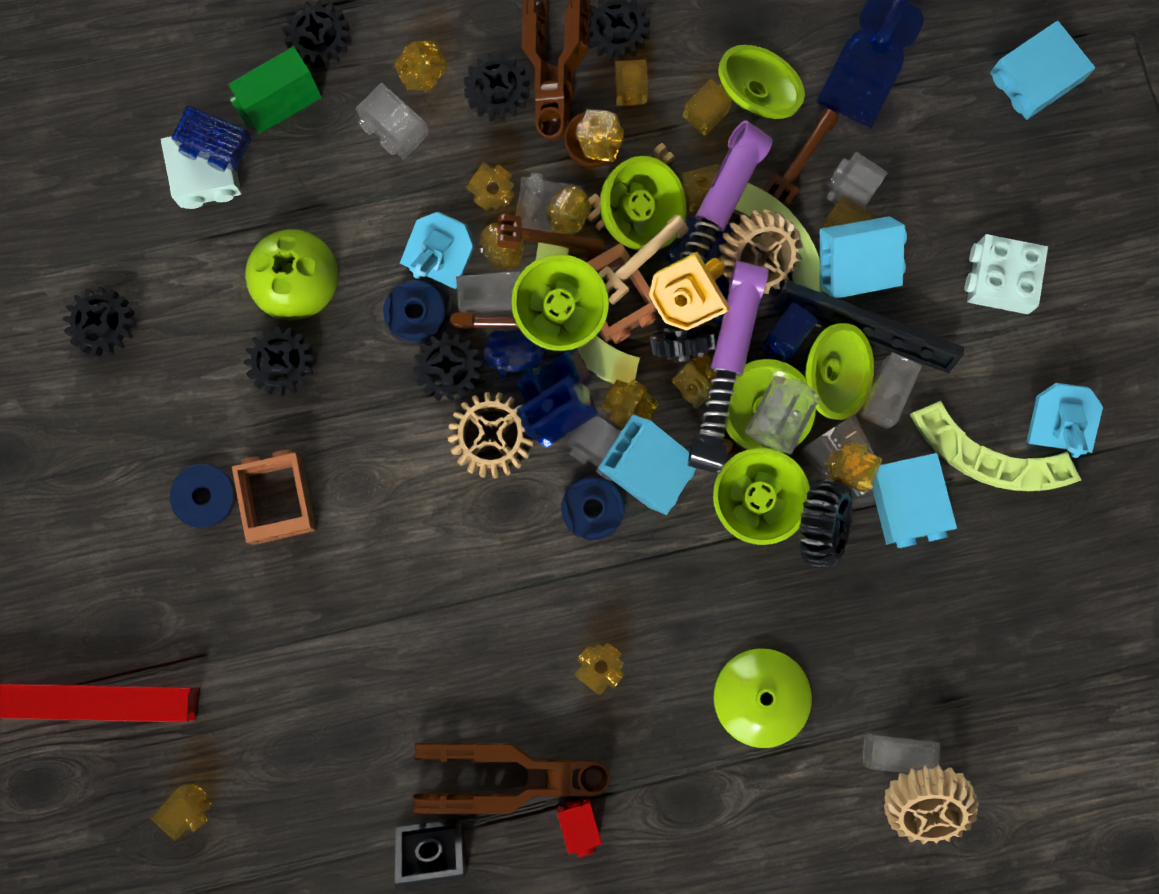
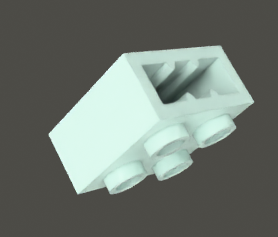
(196, 181)
(1006, 274)

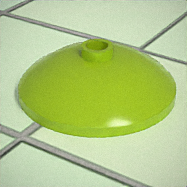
(761, 82)
(840, 370)
(748, 395)
(739, 694)

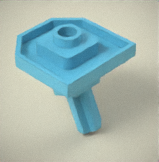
(439, 248)
(1066, 418)

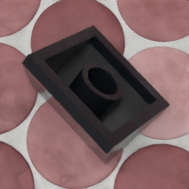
(429, 853)

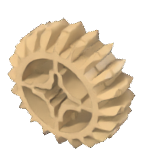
(779, 239)
(480, 445)
(930, 804)

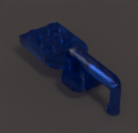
(871, 60)

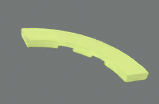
(808, 268)
(599, 356)
(987, 465)

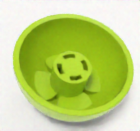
(641, 200)
(555, 285)
(301, 286)
(778, 493)

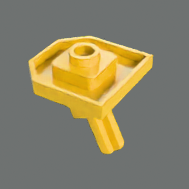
(688, 292)

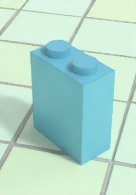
(1041, 70)
(862, 257)
(648, 464)
(913, 501)

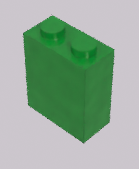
(274, 91)

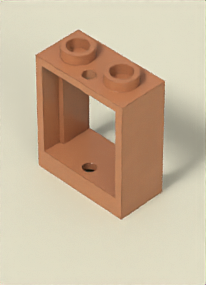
(645, 316)
(254, 466)

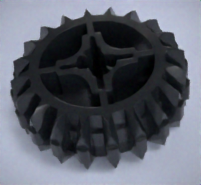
(825, 523)

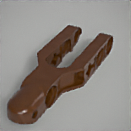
(554, 83)
(545, 779)

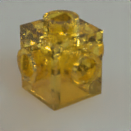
(421, 65)
(600, 135)
(482, 178)
(695, 380)
(628, 400)
(599, 681)

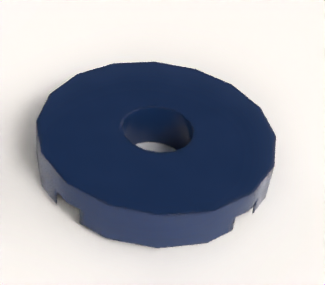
(414, 329)
(185, 489)
(592, 527)

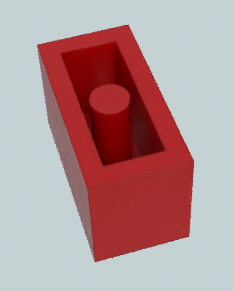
(579, 826)

